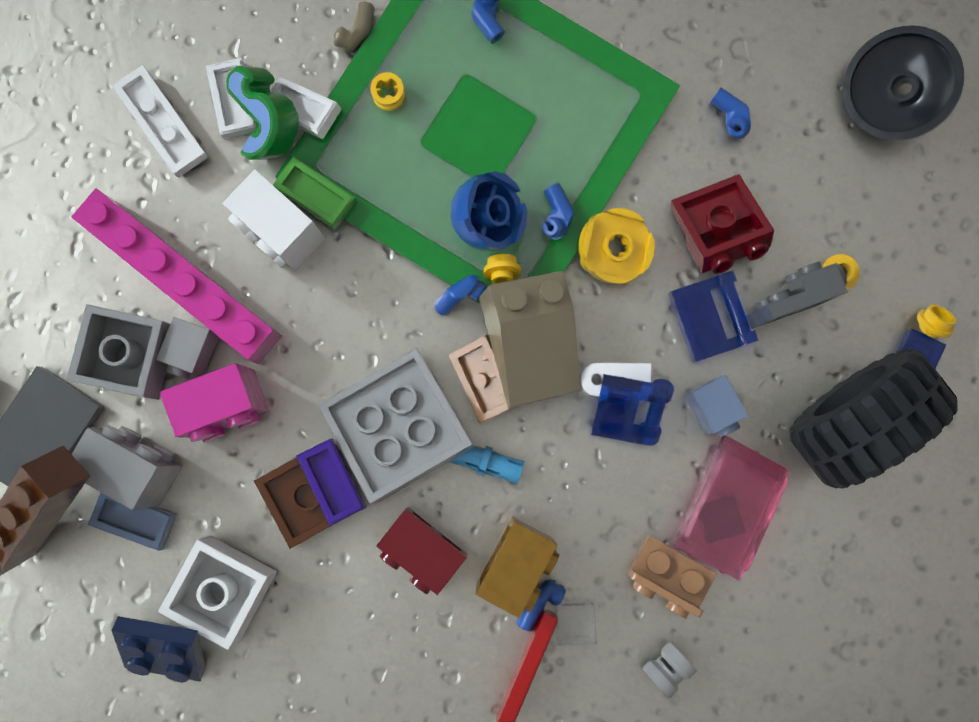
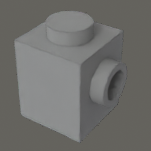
(187, 348)

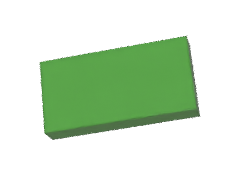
(314, 193)

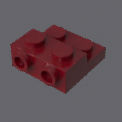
(723, 225)

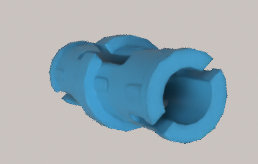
(491, 463)

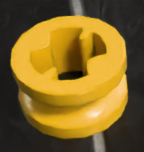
(386, 80)

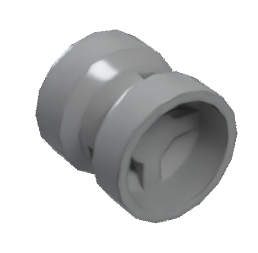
(661, 674)

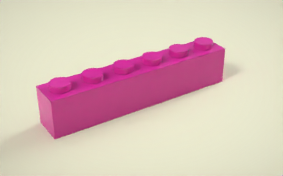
(176, 276)

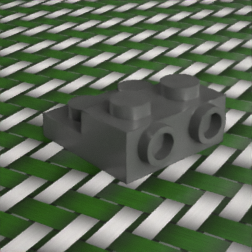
(803, 291)

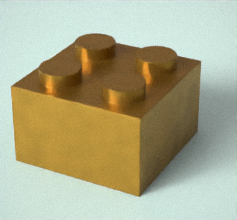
(516, 568)

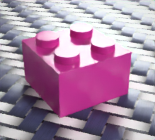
(215, 402)

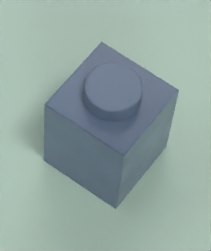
(717, 407)

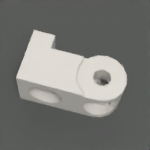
(593, 374)

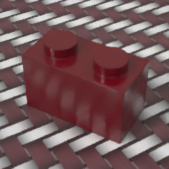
(421, 552)

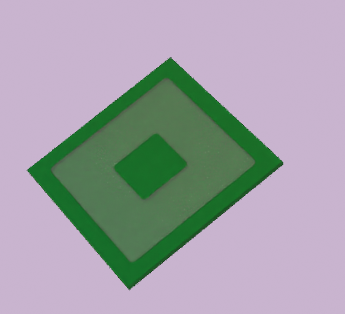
(533, 106)

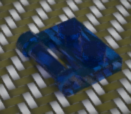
(701, 321)
(619, 404)

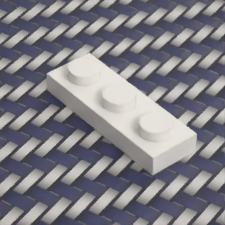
(160, 121)

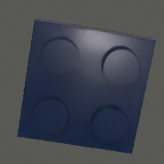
(159, 649)

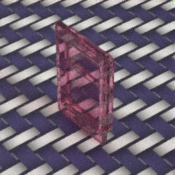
(732, 508)

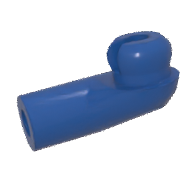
(484, 17)
(736, 113)
(561, 213)
(456, 293)
(549, 592)

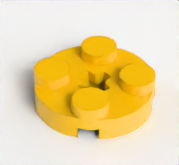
(633, 234)

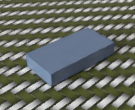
(144, 526)

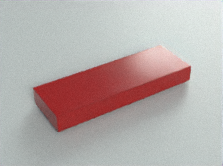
(527, 667)

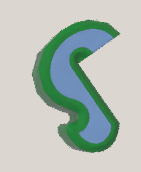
(270, 111)

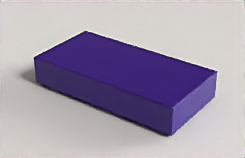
(331, 481)

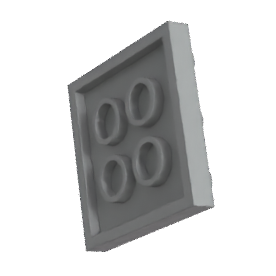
(395, 427)

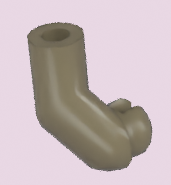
(360, 29)

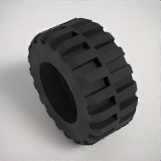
(874, 419)

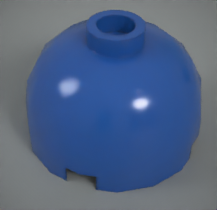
(488, 212)

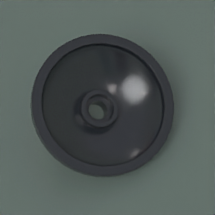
(897, 58)

